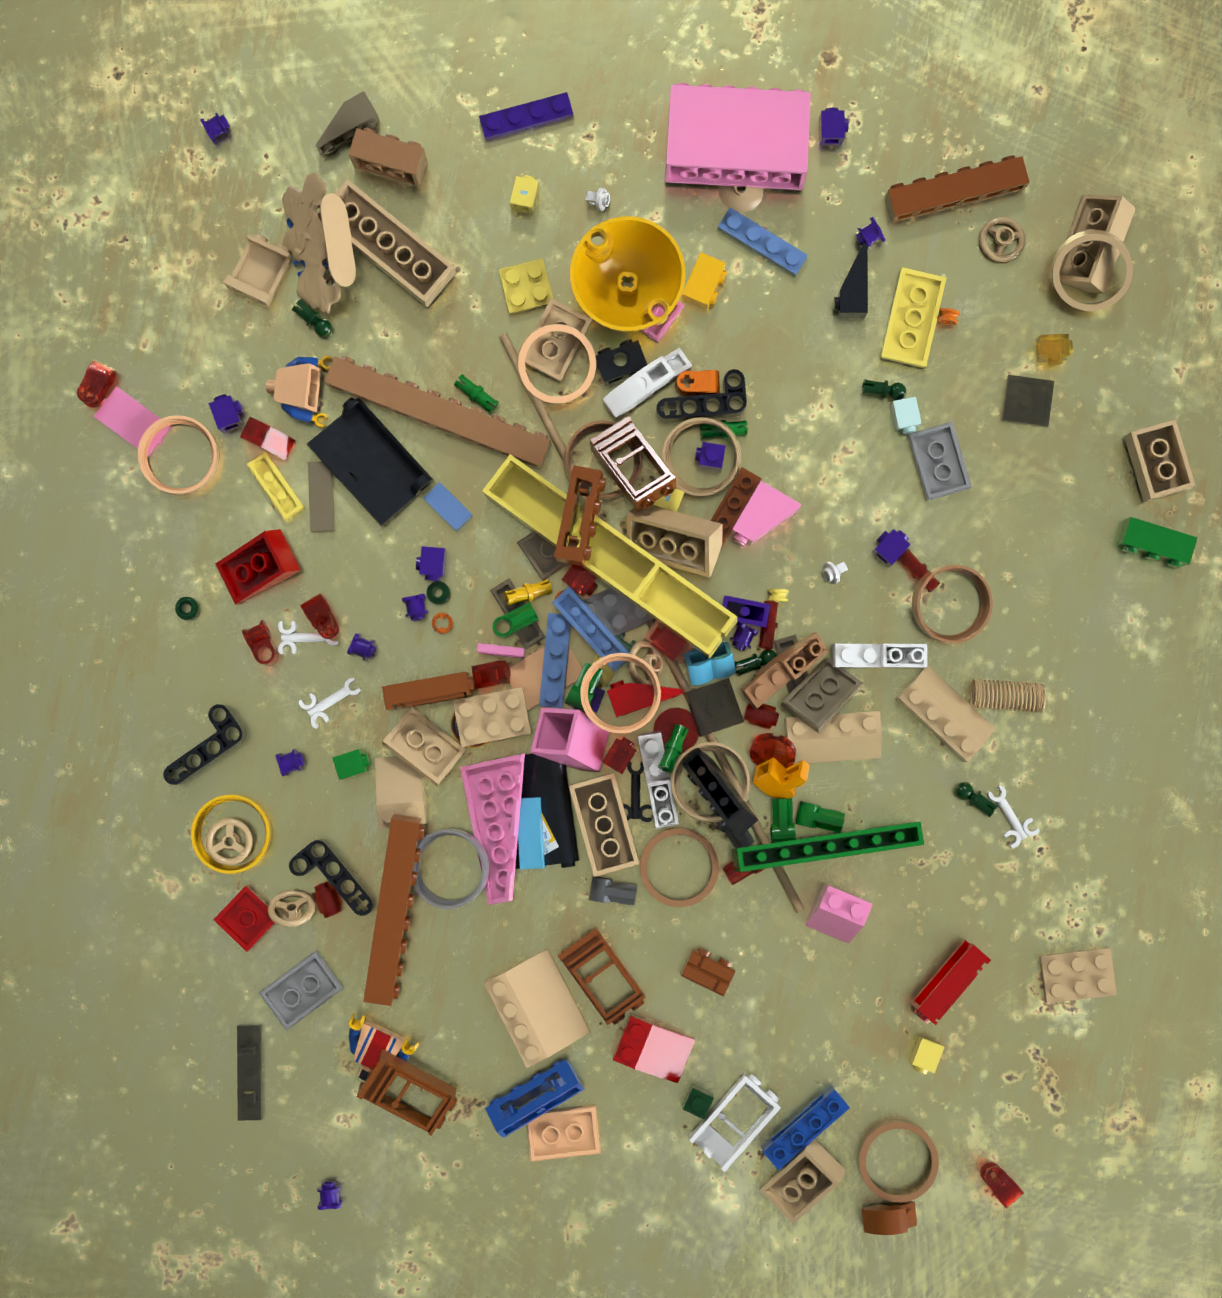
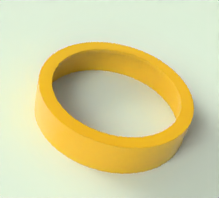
(197, 841)

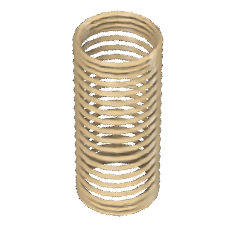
(979, 690)

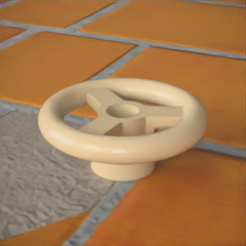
(1005, 231)
(652, 657)
(244, 851)
(291, 911)

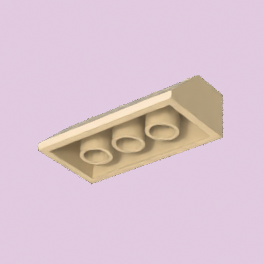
(1092, 262)
(676, 538)
(946, 714)
(841, 739)

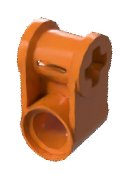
(700, 382)

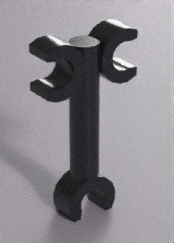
(635, 810)

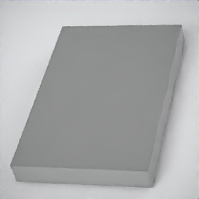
(939, 461)
(301, 990)

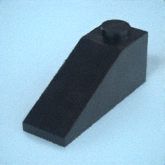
(853, 295)

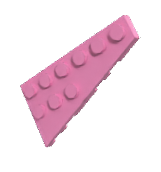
(494, 805)

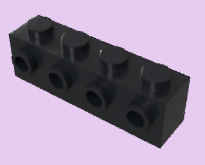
(719, 792)

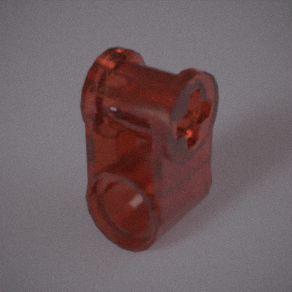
(97, 381)
(320, 616)
(260, 639)
(1002, 1185)

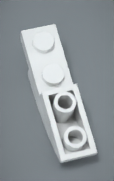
(646, 382)
(880, 655)
(657, 780)

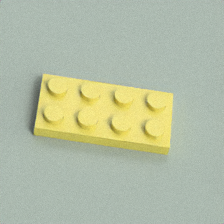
(913, 317)

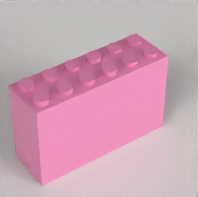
(738, 136)

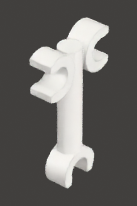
(288, 637)
(315, 709)
(1020, 831)

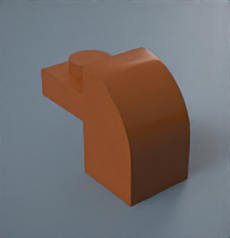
(888, 1219)

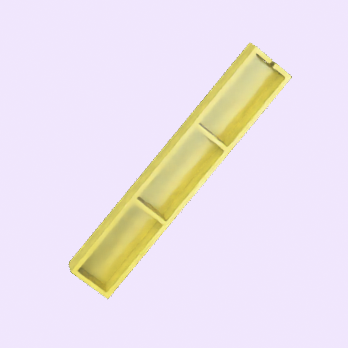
(614, 559)

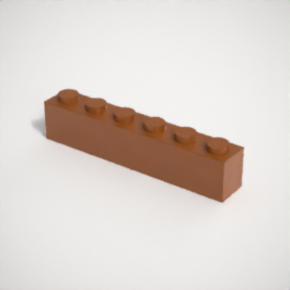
(957, 188)

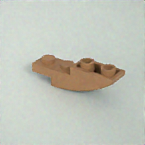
(783, 668)

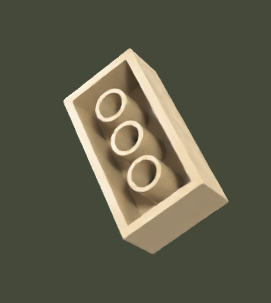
(604, 824)

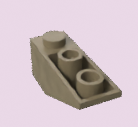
(353, 114)

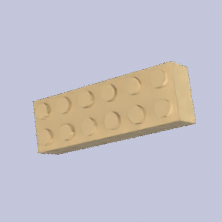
(394, 247)

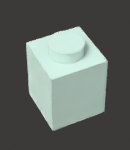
(905, 415)

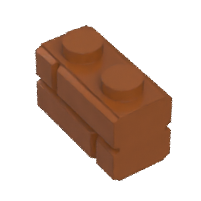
(707, 971)

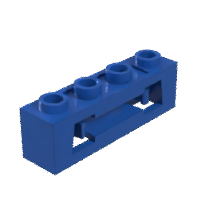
(508, 1120)
(804, 1127)

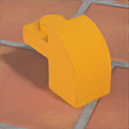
(780, 781)

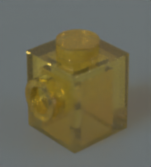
(1053, 348)

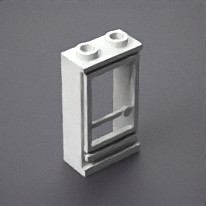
(716, 1145)

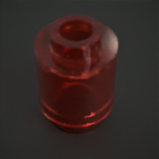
(763, 717)
(326, 899)

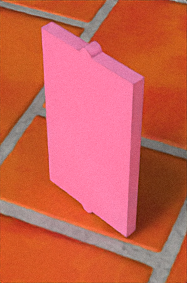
(129, 419)

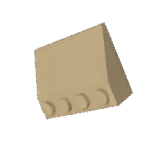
(536, 1007)

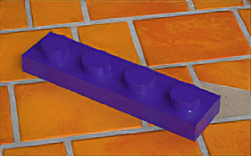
(526, 116)

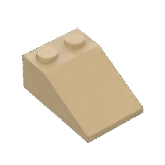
(398, 791)
(803, 1181)

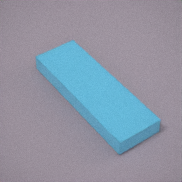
(531, 834)

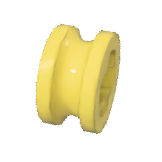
(778, 595)

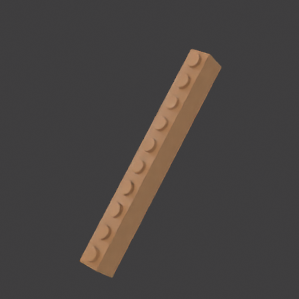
(438, 412)

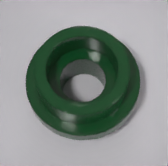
(445, 592)
(179, 608)

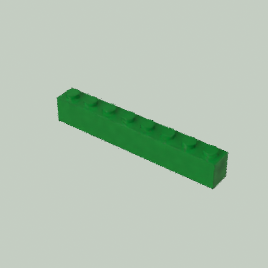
(827, 847)

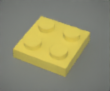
(526, 286)

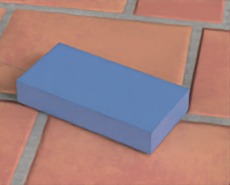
(447, 506)

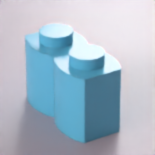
(704, 669)

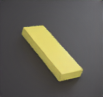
(275, 486)

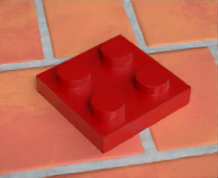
(245, 918)

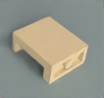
(260, 270)

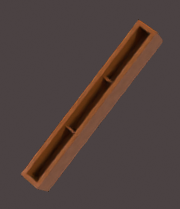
(392, 910)

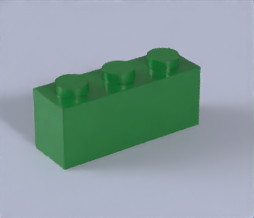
(1157, 542)

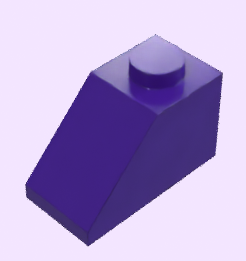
(747, 610)

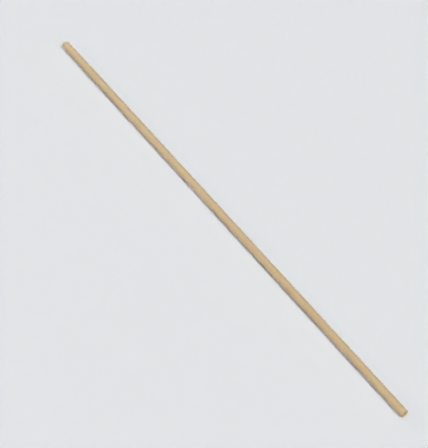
(674, 667)

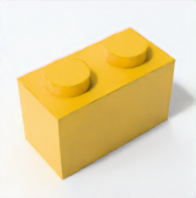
(704, 280)

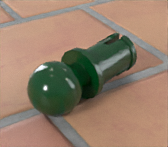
(321, 326)
(896, 390)
(754, 662)
(965, 792)

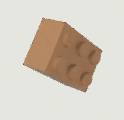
(388, 157)

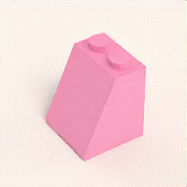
(763, 514)
(569, 739)
(838, 913)

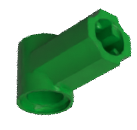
(516, 619)
(574, 696)
(815, 816)
(782, 821)

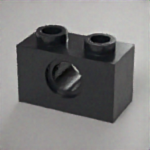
(610, 371)

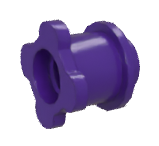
(215, 126)
(870, 233)
(415, 607)
(743, 636)
(362, 647)
(290, 762)
(329, 1196)

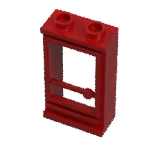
(949, 983)

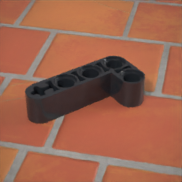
(700, 401)
(203, 749)
(337, 880)

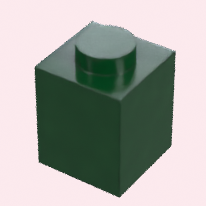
(697, 1101)

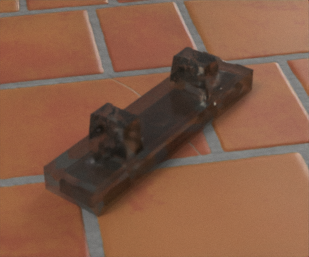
(249, 1072)

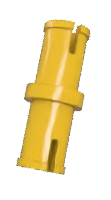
(527, 592)

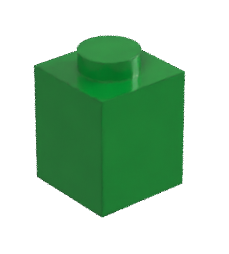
(351, 763)

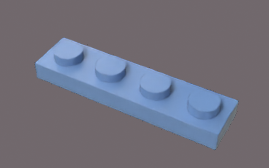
(762, 241)
(589, 626)
(555, 661)

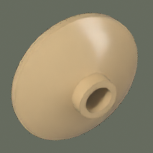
(740, 201)

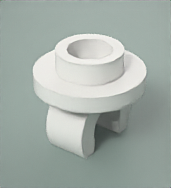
(599, 199)
(832, 573)

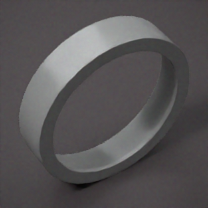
(429, 897)

